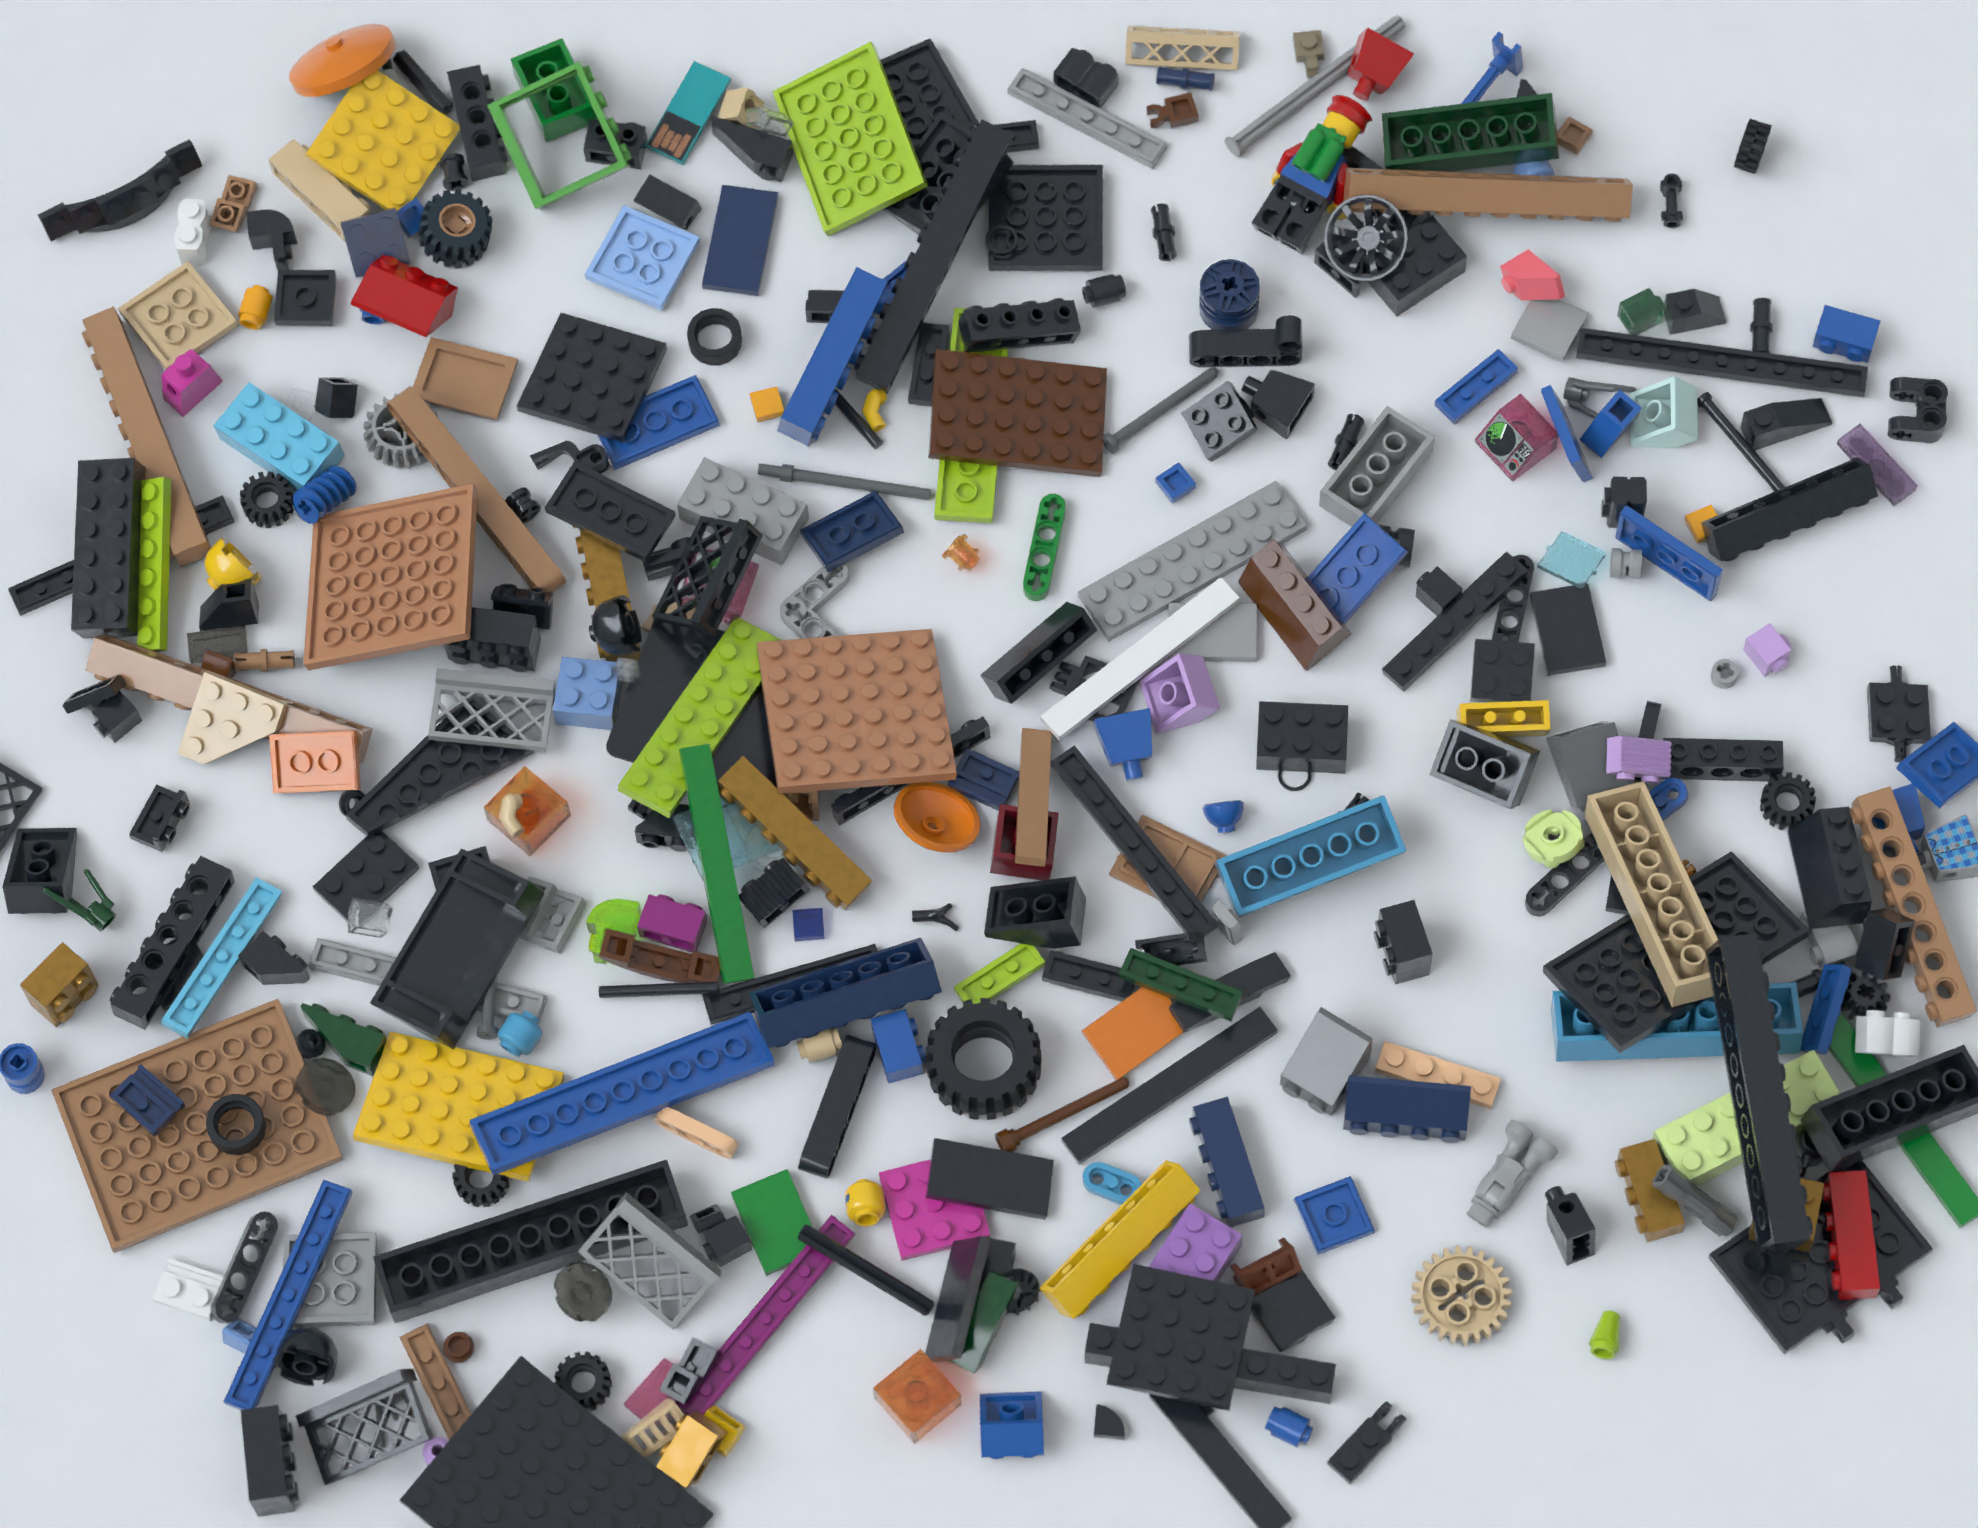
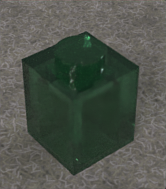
(1641, 312)

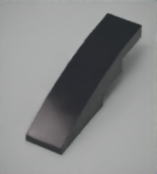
(1251, 979)

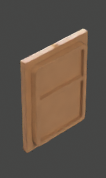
(464, 378)
(1187, 856)

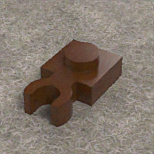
(1177, 110)

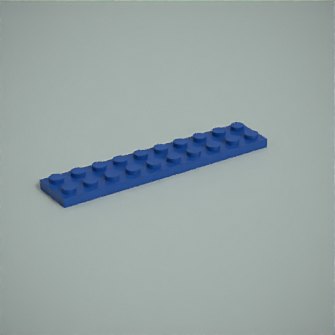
(621, 1093)

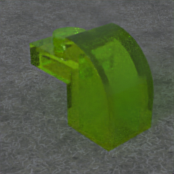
(615, 915)

